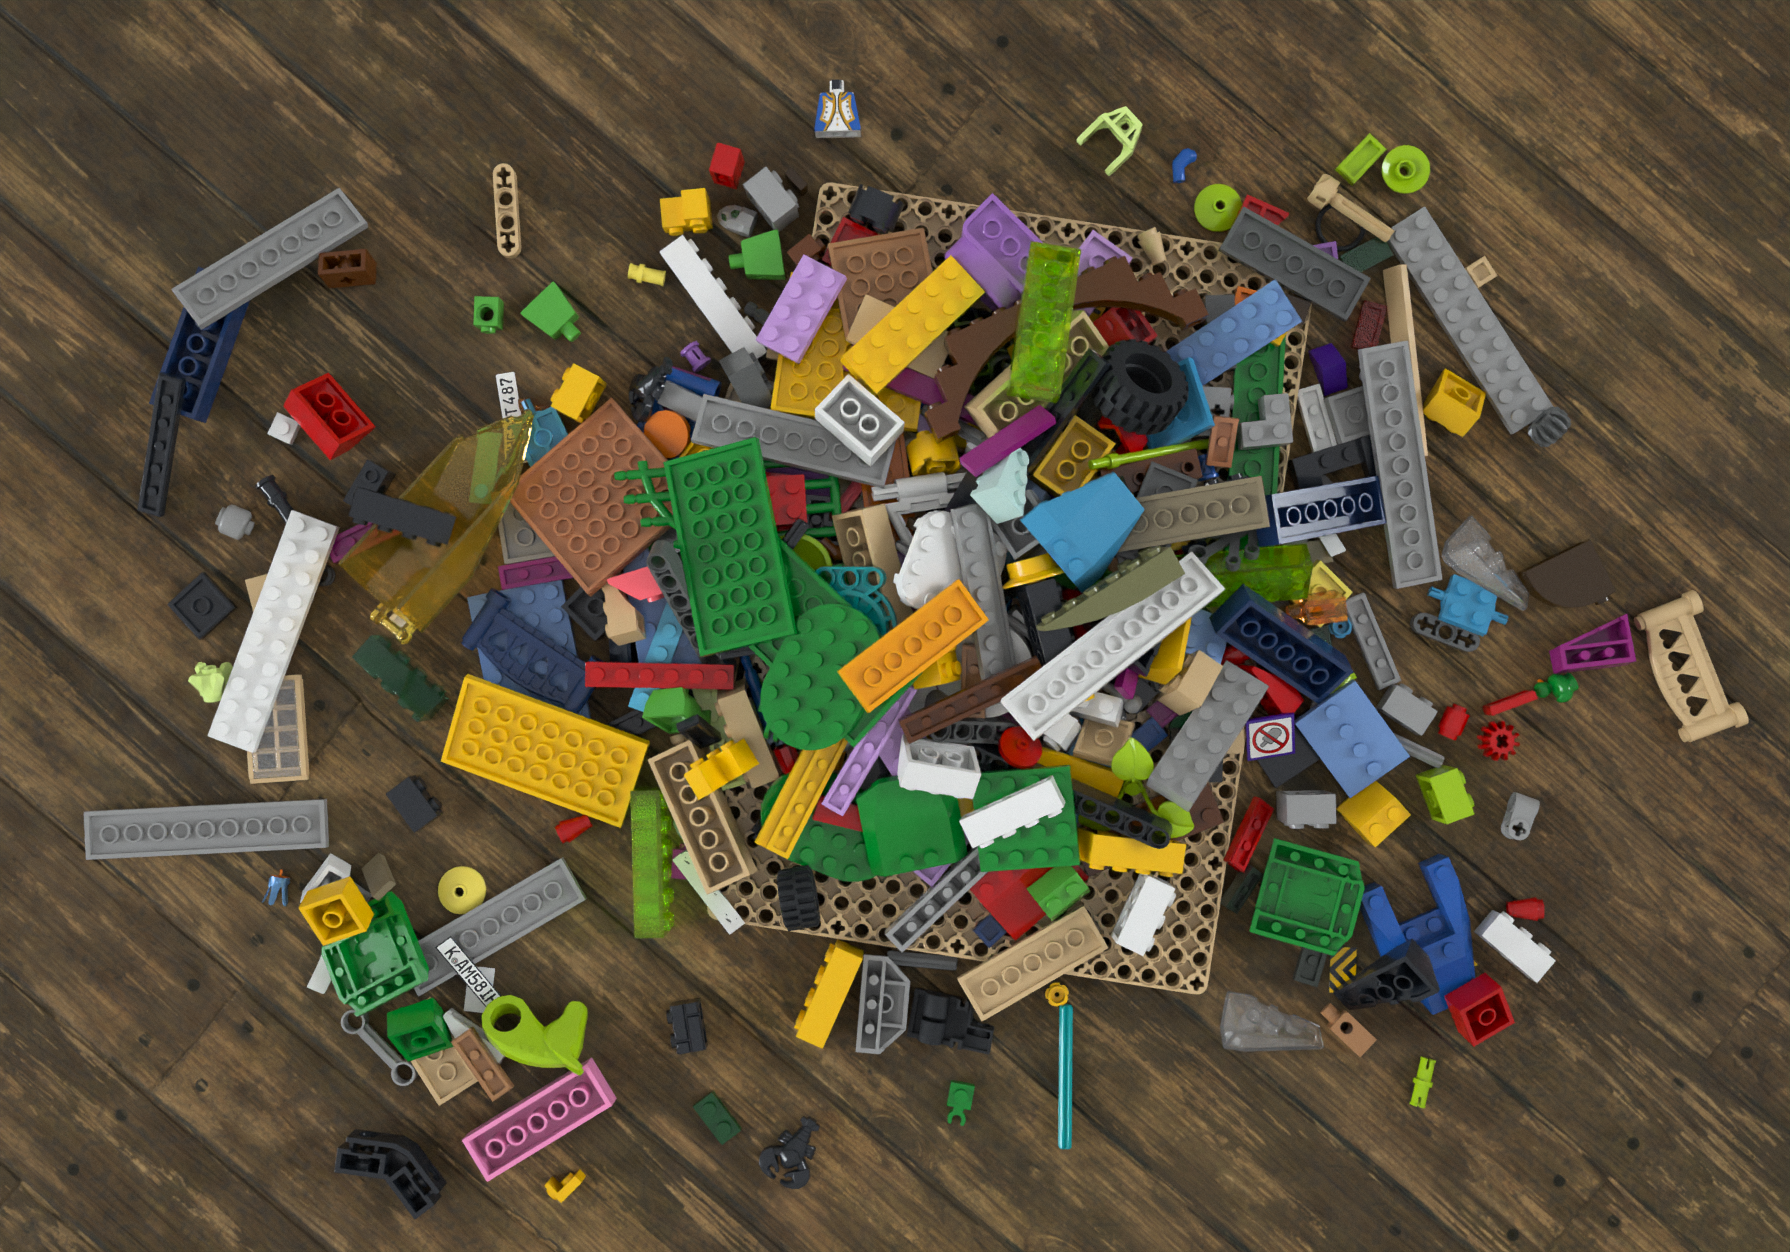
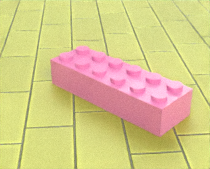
(538, 1120)

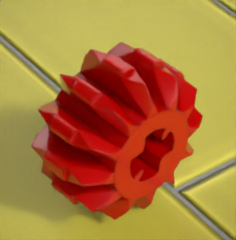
(1490, 743)

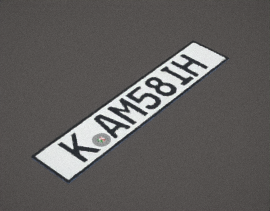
(467, 971)

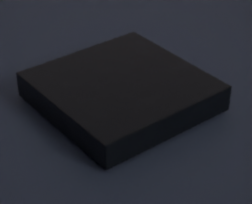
(202, 605)

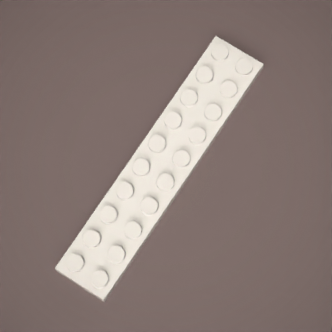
(273, 631)
(1109, 649)

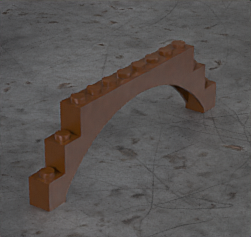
(1105, 286)

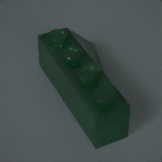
(401, 678)

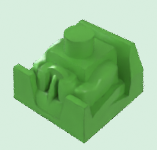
(672, 706)

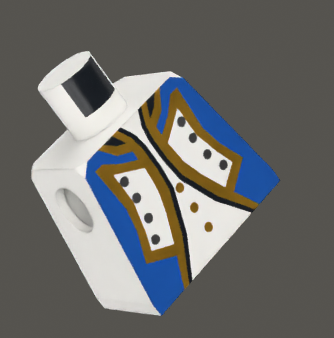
(837, 113)

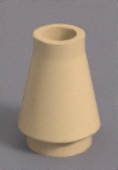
(1152, 245)

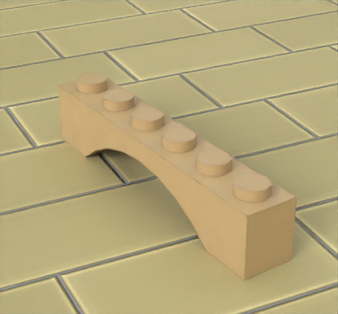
(624, 620)

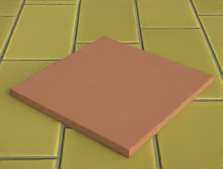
(580, 505)

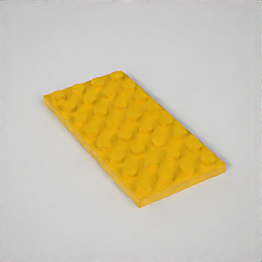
(544, 750)

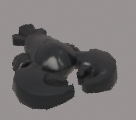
(648, 388)
(791, 1155)

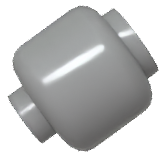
(234, 522)

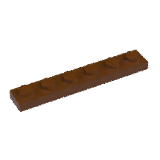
(966, 701)

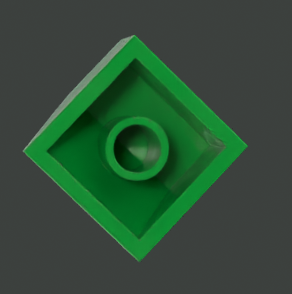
(419, 1029)

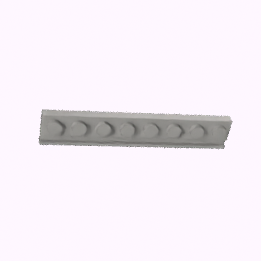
(984, 583)

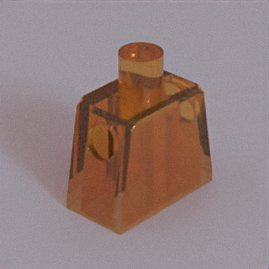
(1328, 608)

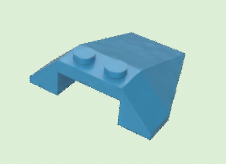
(1085, 527)

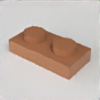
(1222, 441)

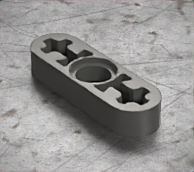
(1430, 619)

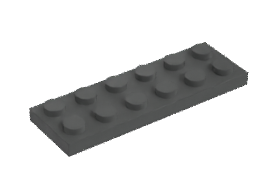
(1294, 264)

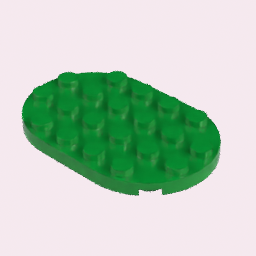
(802, 691)
(825, 846)

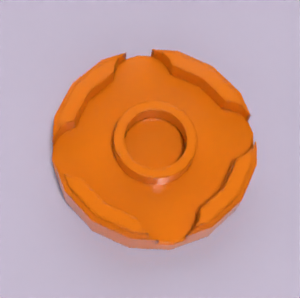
(668, 432)

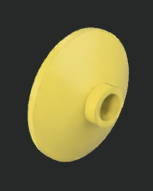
(472, 885)

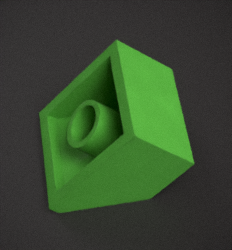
(1058, 890)

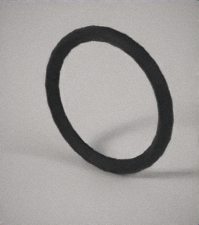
(1323, 240)

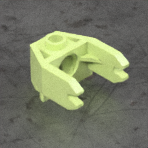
(1114, 121)

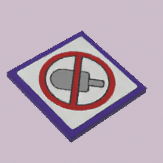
(1270, 736)

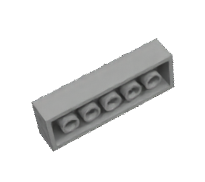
(1207, 736)

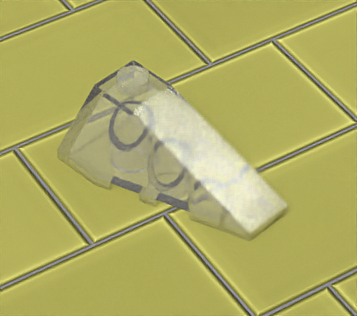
(1477, 561)
(1258, 1027)

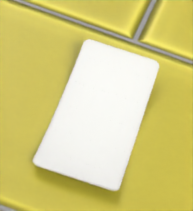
(320, 979)

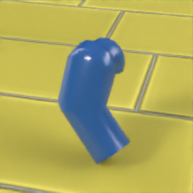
(1180, 162)

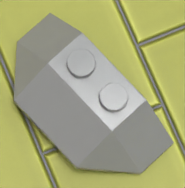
(882, 1004)

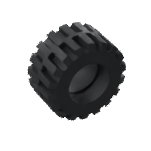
(798, 898)

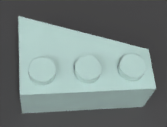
(1003, 487)

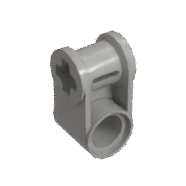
(1521, 813)

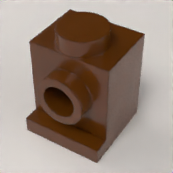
(808, 247)

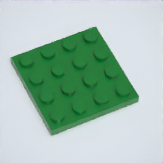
(1046, 844)

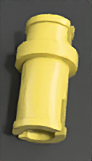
(645, 274)

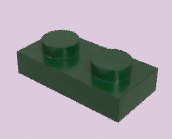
(717, 1117)

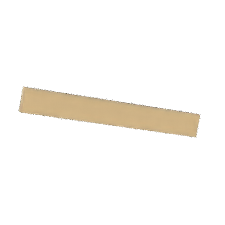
(1402, 326)

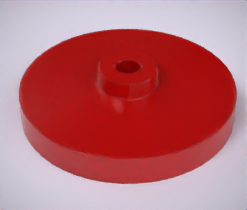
(1019, 748)

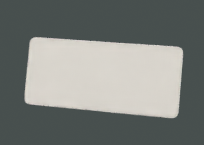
(1332, 544)

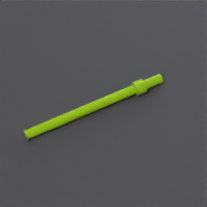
(1114, 460)

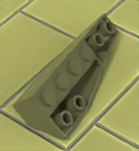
(1119, 590)

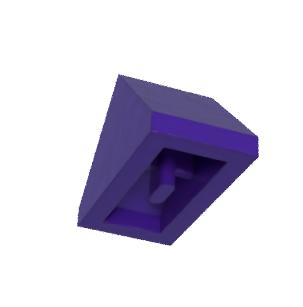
(1329, 368)

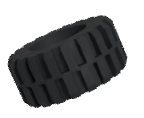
(1140, 388)

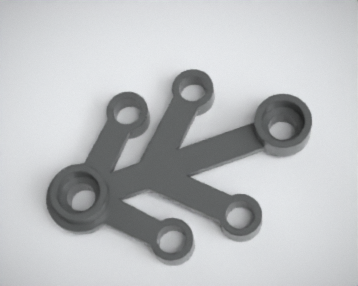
(1233, 541)

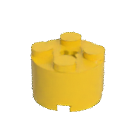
(929, 457)

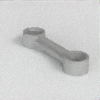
(379, 1046)

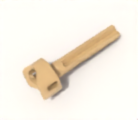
(1326, 193)

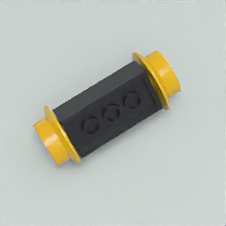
(1037, 600)

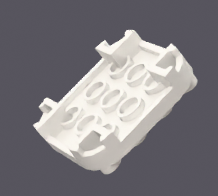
(933, 560)

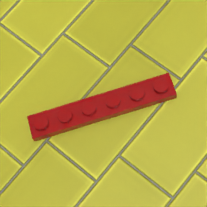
(659, 675)

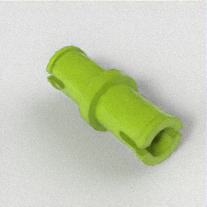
(1422, 1082)

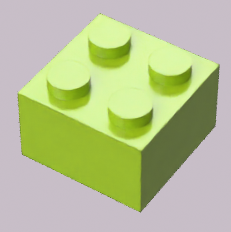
(1445, 794)

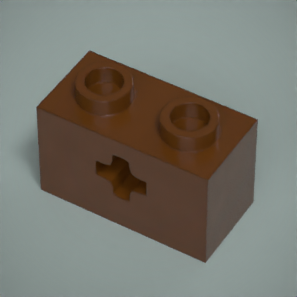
(347, 268)

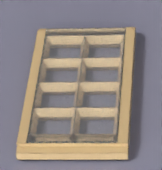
(283, 746)

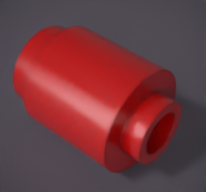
(1453, 721)

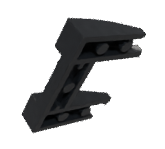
(1308, 468)

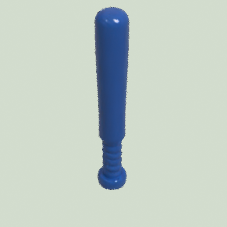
(754, 685)

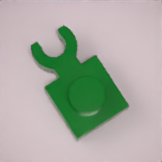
(959, 1098)

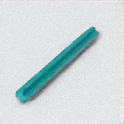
(1065, 1076)

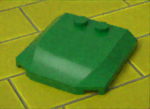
(909, 828)
(1308, 897)
(378, 962)

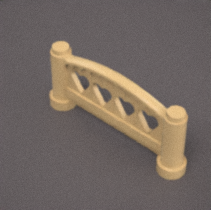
(1716, 712)

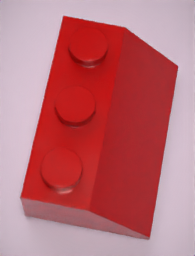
(328, 415)

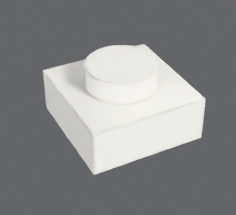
(284, 428)

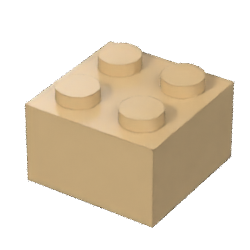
(1191, 684)

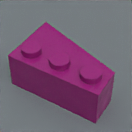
(1598, 649)

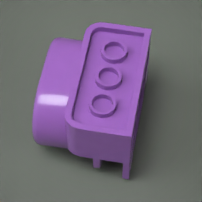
(994, 252)

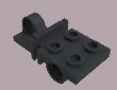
(944, 1020)

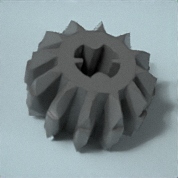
(1549, 426)

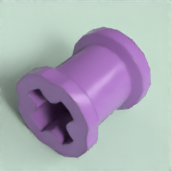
(695, 356)

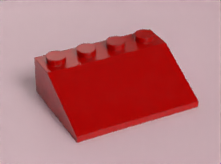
(1008, 899)

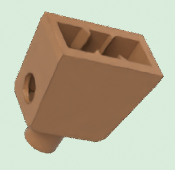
(1354, 1036)

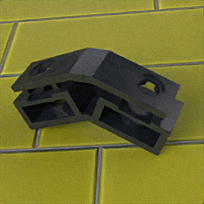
(397, 1162)

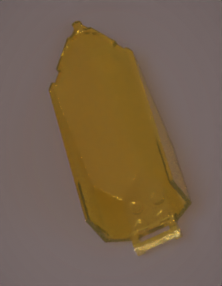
(472, 481)

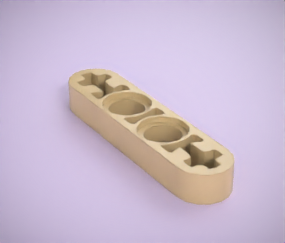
(504, 211)

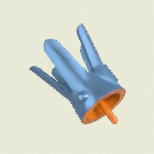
(274, 884)

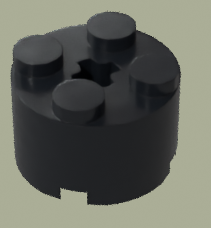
(876, 209)

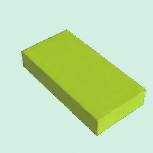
(1360, 159)

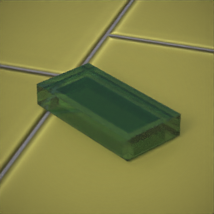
(1367, 255)

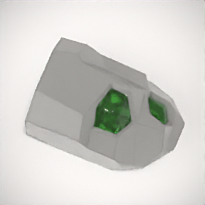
(738, 219)

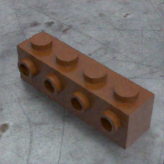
(1134, 473)

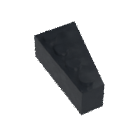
(402, 516)

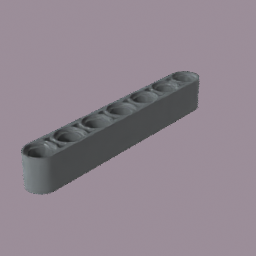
(670, 577)

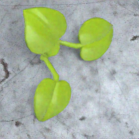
(1133, 766)

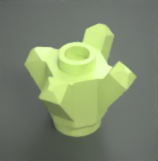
(211, 680)

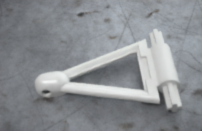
(916, 495)

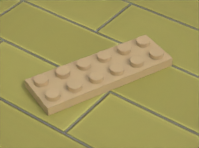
(1032, 962)

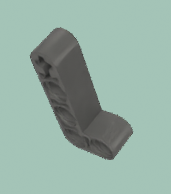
(970, 726)

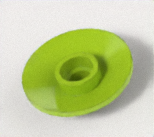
(1415, 164)
(1207, 212)

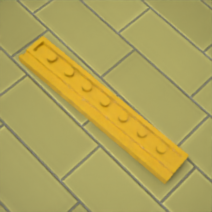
(798, 798)

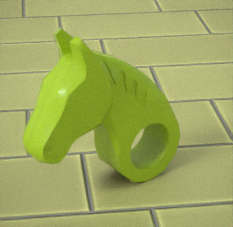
(535, 1044)

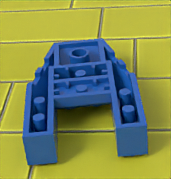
(1440, 932)

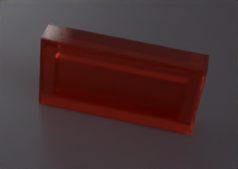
(1368, 325)

